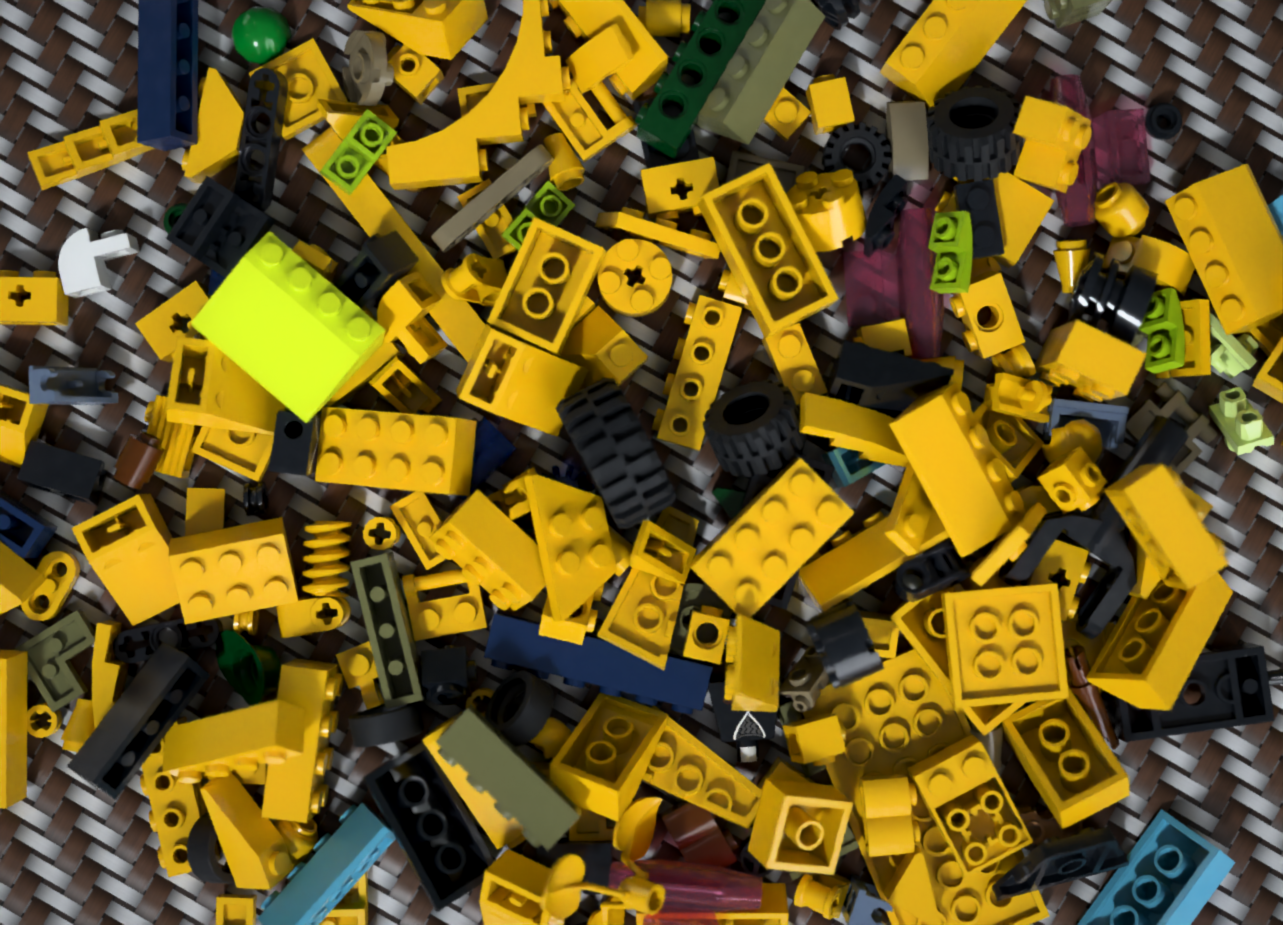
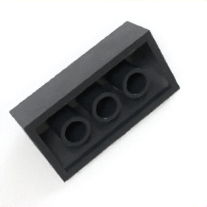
(430, 824)

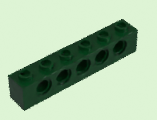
(670, 132)

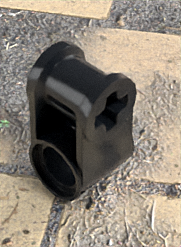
(938, 570)

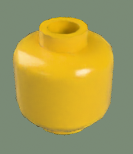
(1121, 209)
(298, 838)

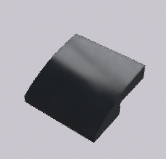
(219, 227)

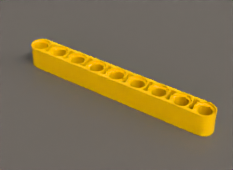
(379, 216)

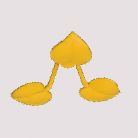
(632, 837)

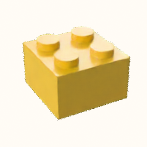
(799, 826)

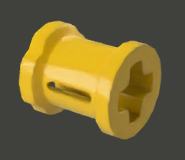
(374, 541)

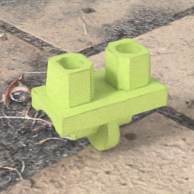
(1228, 352)
(1240, 422)

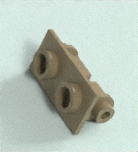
(806, 680)

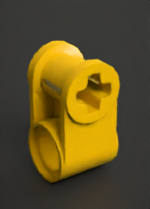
(475, 280)
(309, 616)
(822, 893)

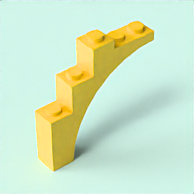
(455, 152)

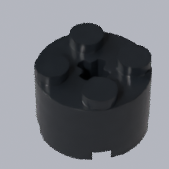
(844, 644)

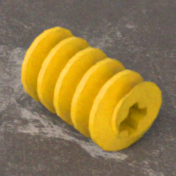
(326, 558)

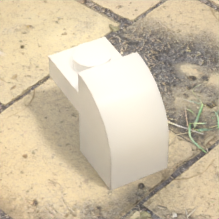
(84, 258)

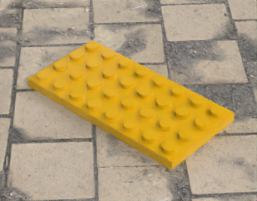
(889, 726)

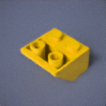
(18, 424)

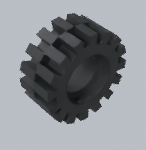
(863, 136)

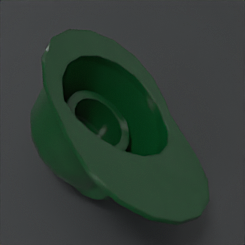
(248, 667)

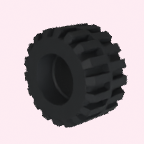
(974, 133)
(754, 428)

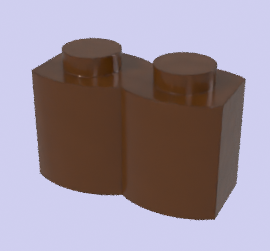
(699, 835)

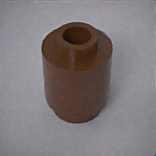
(138, 460)

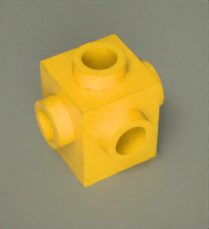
(1073, 481)

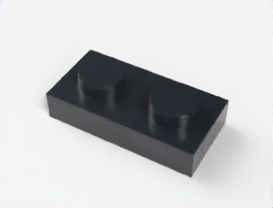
(980, 201)

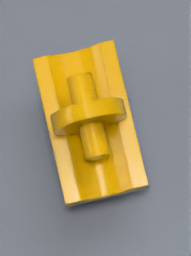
(1019, 397)

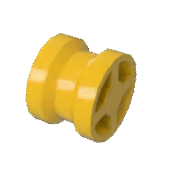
(1014, 362)

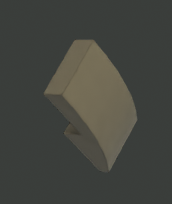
(908, 140)

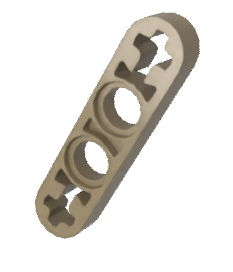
(492, 198)

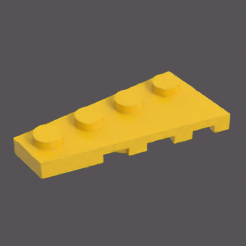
(648, 604)
(701, 777)

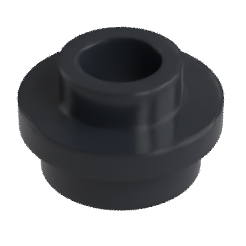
(1172, 116)

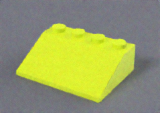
(288, 327)

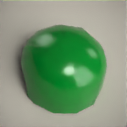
(260, 34)

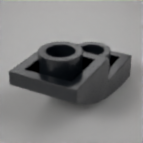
(881, 218)

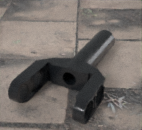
(1100, 532)

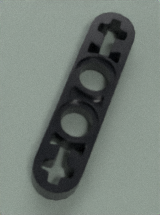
(254, 140)

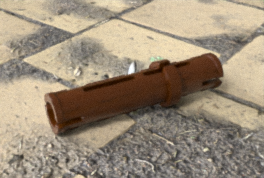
(1089, 694)

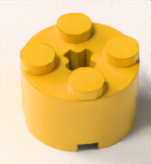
(828, 208)
(627, 258)

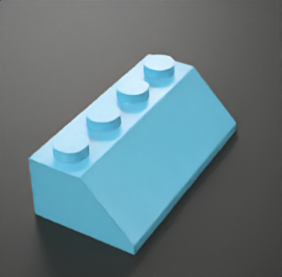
(331, 872)
(1166, 878)

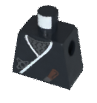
(295, 450)
(740, 726)

